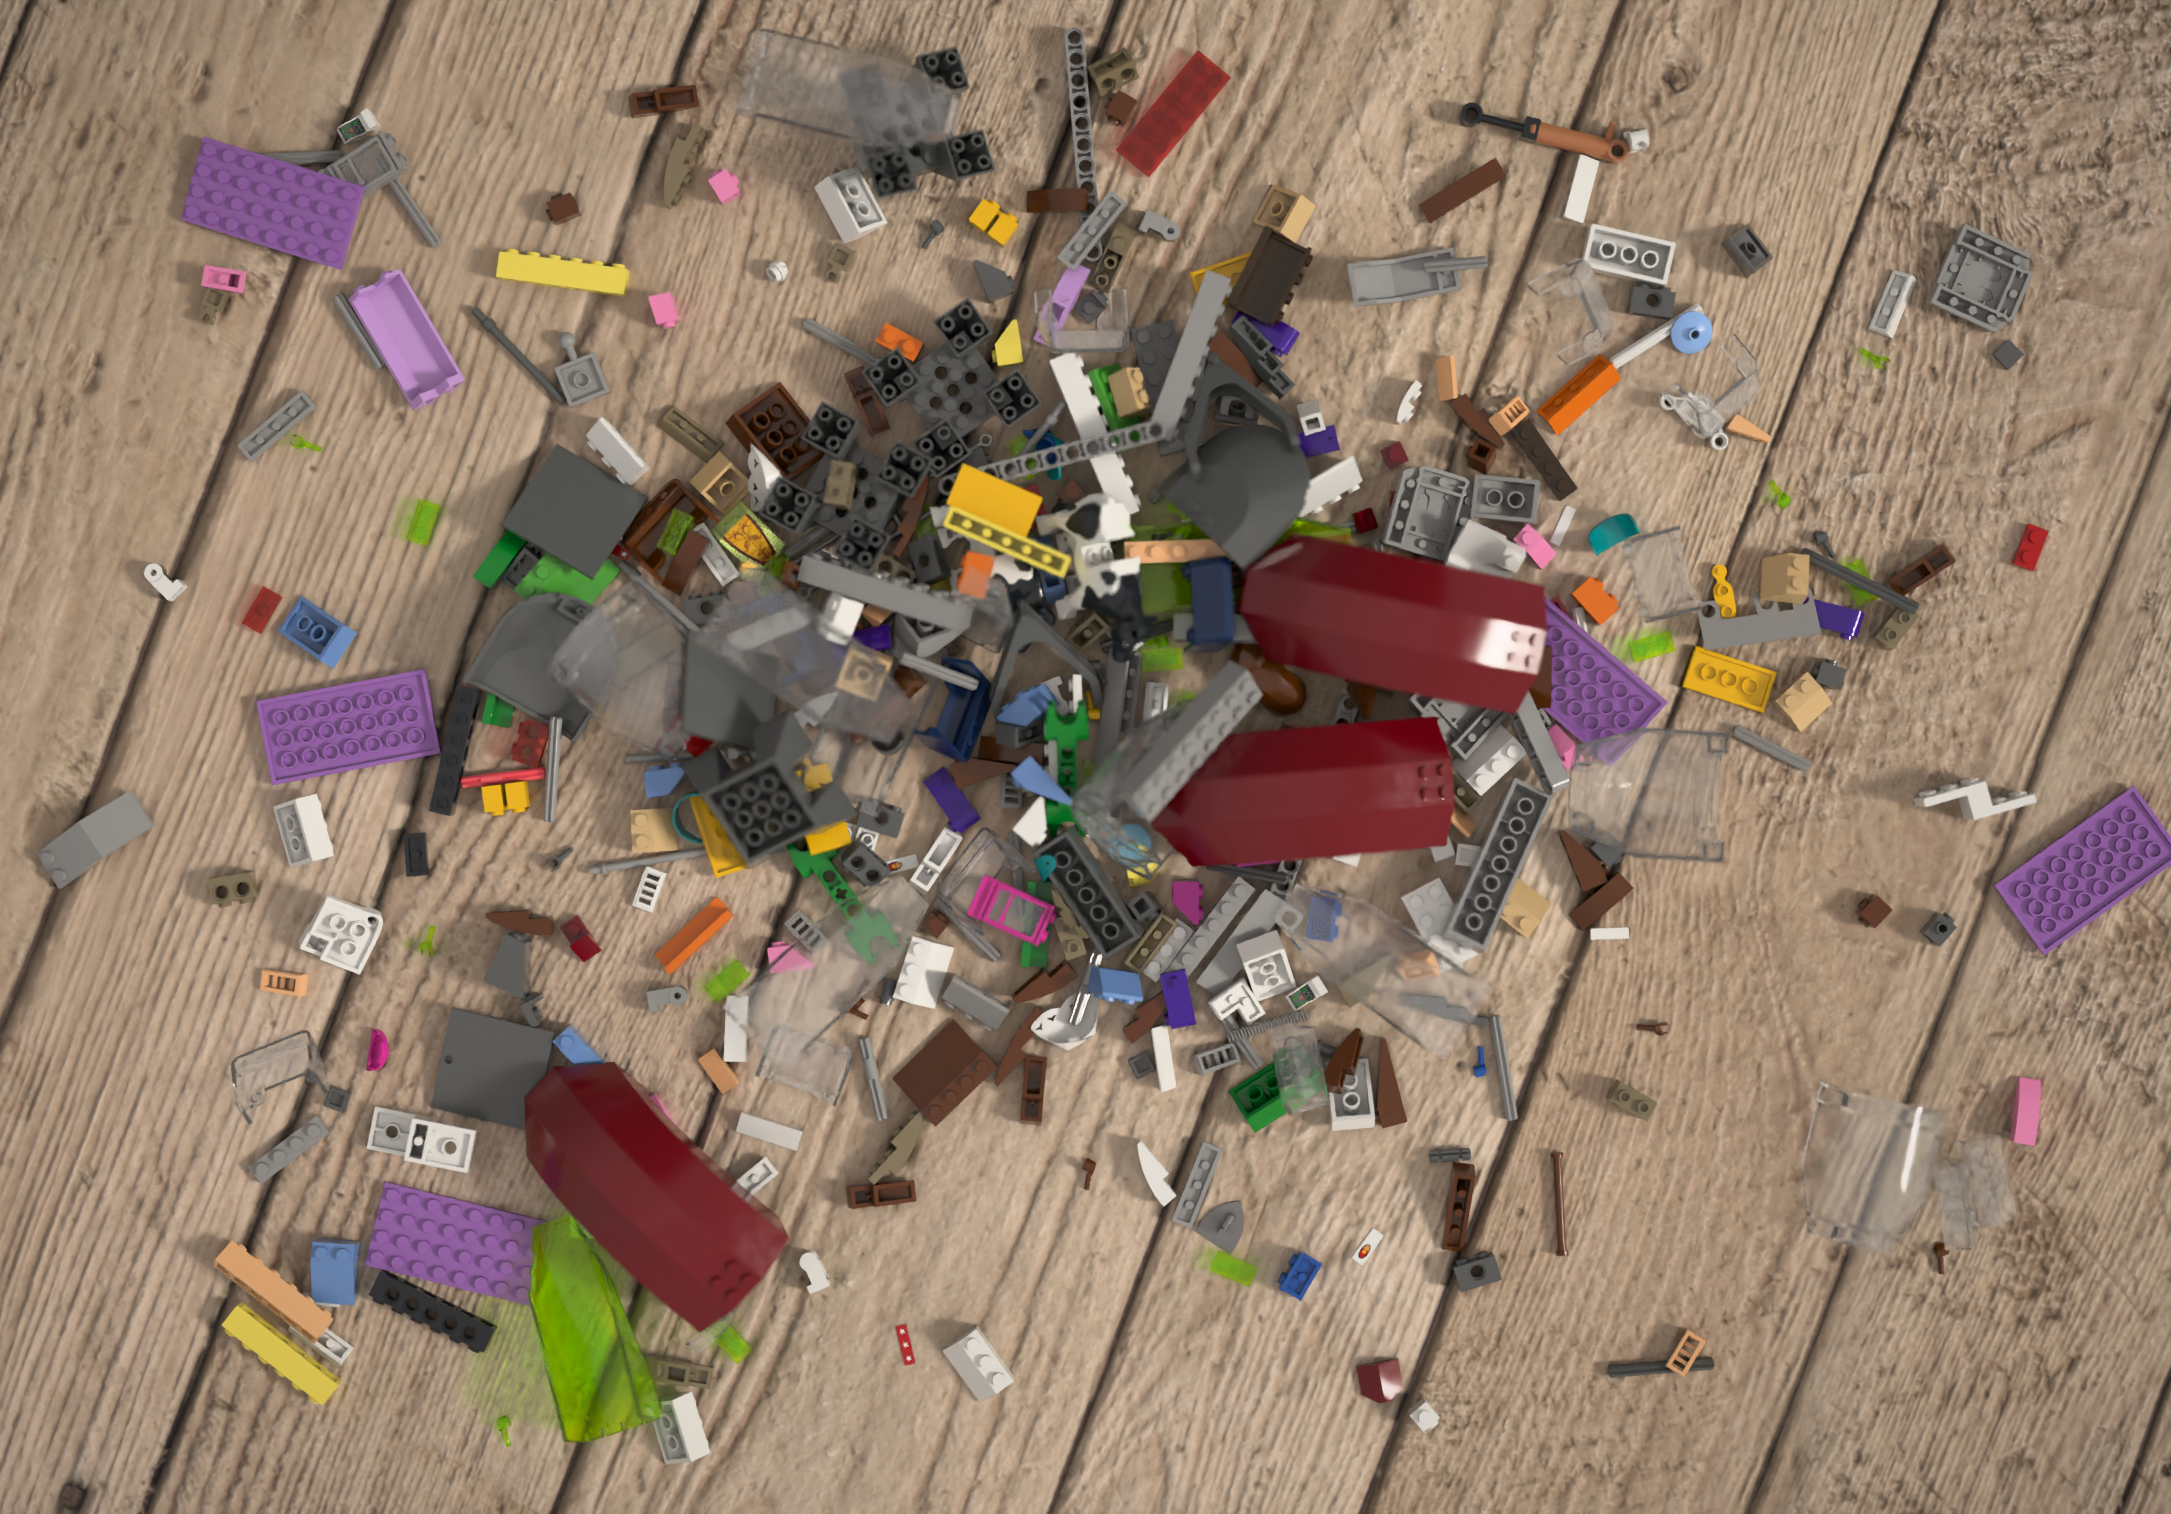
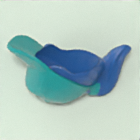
(1048, 441)

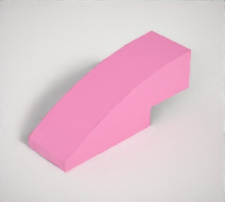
(2026, 1111)

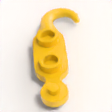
(1723, 593)

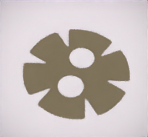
(1066, 914)

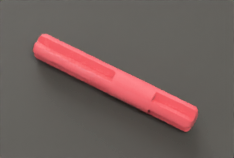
(498, 778)

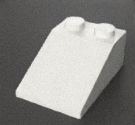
(842, 610)
(1266, 965)
(1355, 1105)

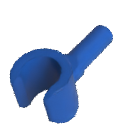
(1480, 1070)

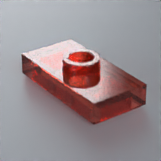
(262, 609)

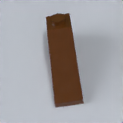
(1388, 1098)
(1458, 1206)

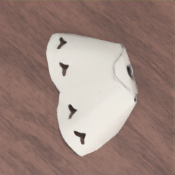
(764, 476)
(1060, 1031)

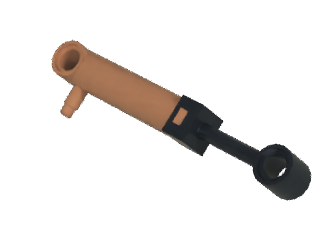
(1555, 136)

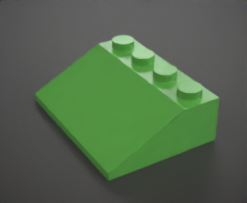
(554, 576)

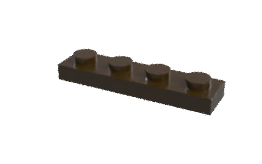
(1544, 460)

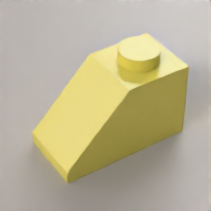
(1008, 347)

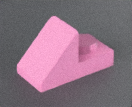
(223, 279)
(1563, 745)

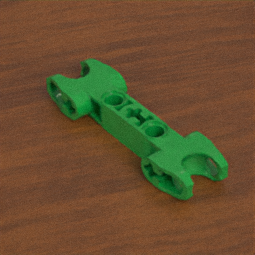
(1066, 732)
(819, 865)

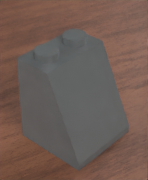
(512, 965)

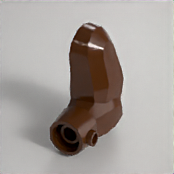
(1281, 689)

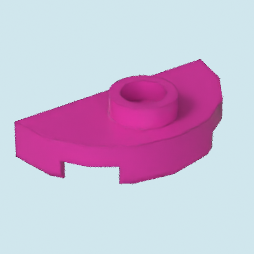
(377, 1051)

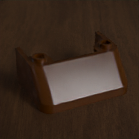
(650, 523)

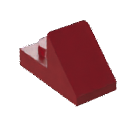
(580, 939)

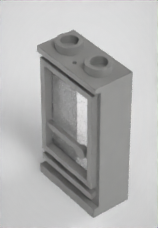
(370, 164)

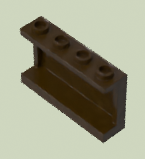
(1269, 278)

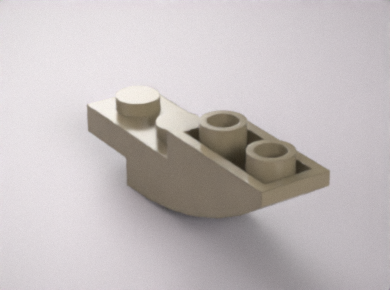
(676, 172)
(904, 1140)
(679, 1372)

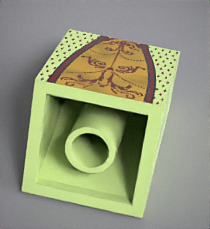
(748, 536)

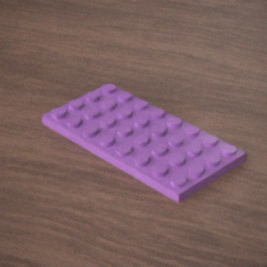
(272, 203)
(1591, 687)
(348, 727)
(2087, 870)
(453, 1242)

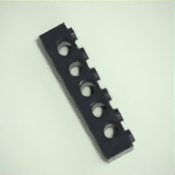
(455, 750)
(381, 1294)

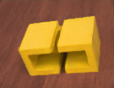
(985, 216)
(495, 799)

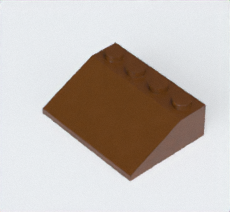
(775, 428)
(908, 681)
(945, 1072)

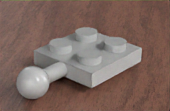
(581, 377)

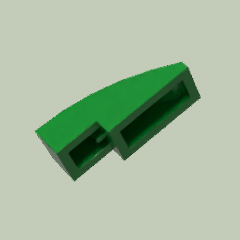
(499, 559)

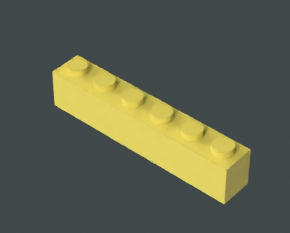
(563, 273)
(1007, 541)
(281, 1353)

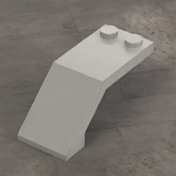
(1400, 279)
(94, 838)

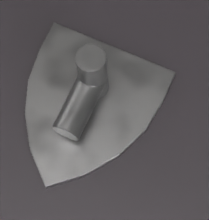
(1223, 1225)

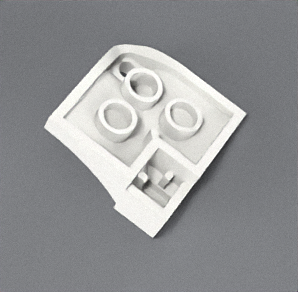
(1485, 551)
(342, 933)

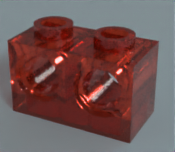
(536, 745)

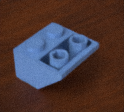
(1028, 706)
(663, 781)
(1115, 985)

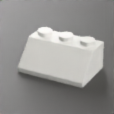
(850, 204)
(616, 451)
(1490, 760)
(1034, 823)
(303, 830)
(923, 972)
(979, 1364)
(680, 1430)

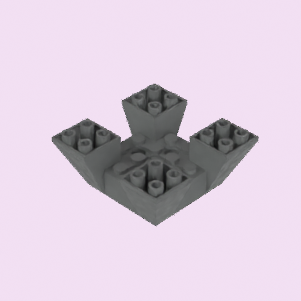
(957, 158)
(963, 335)
(887, 482)
(801, 813)

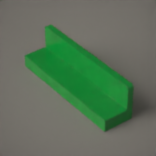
(497, 711)
(1031, 954)

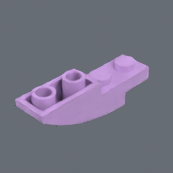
(1066, 296)

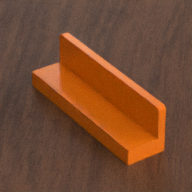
(1579, 394)
(694, 935)

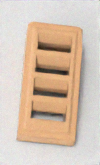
(1508, 416)
(1744, 428)
(297, 982)
(1696, 1338)

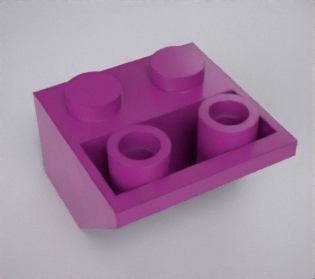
(1186, 898)

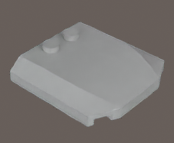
(1981, 279)
(1428, 511)
(1461, 724)

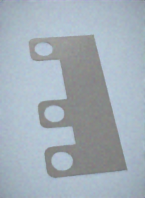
(1763, 627)
(1227, 961)

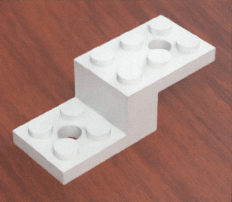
(1050, 749)
(1974, 799)
(421, 1139)

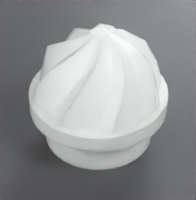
(777, 271)

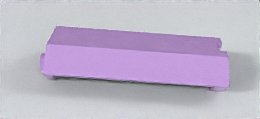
(406, 339)

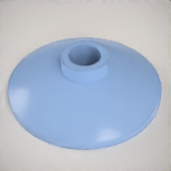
(1683, 328)

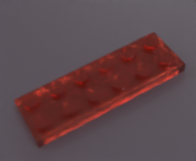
(1173, 114)

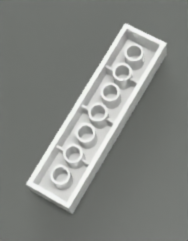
(1089, 423)

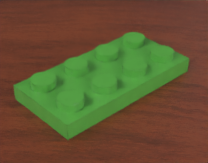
(1103, 392)

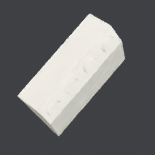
(1331, 485)

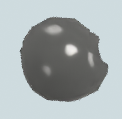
(892, 747)

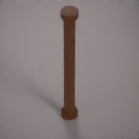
(1559, 1203)

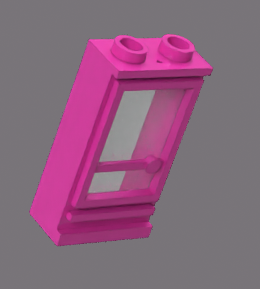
(1012, 910)

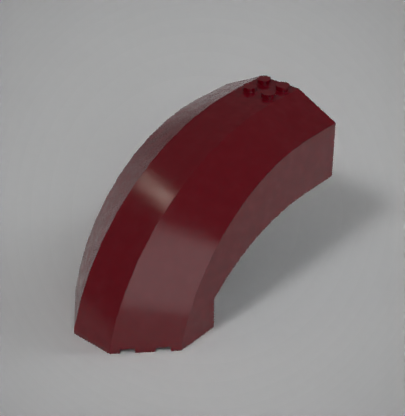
(1396, 621)
(1314, 794)
(649, 1191)

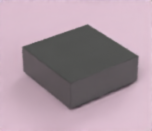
(2007, 354)
(1141, 1064)
(337, 1098)

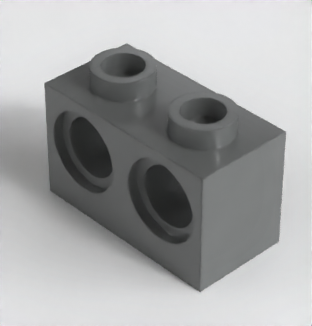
(868, 861)

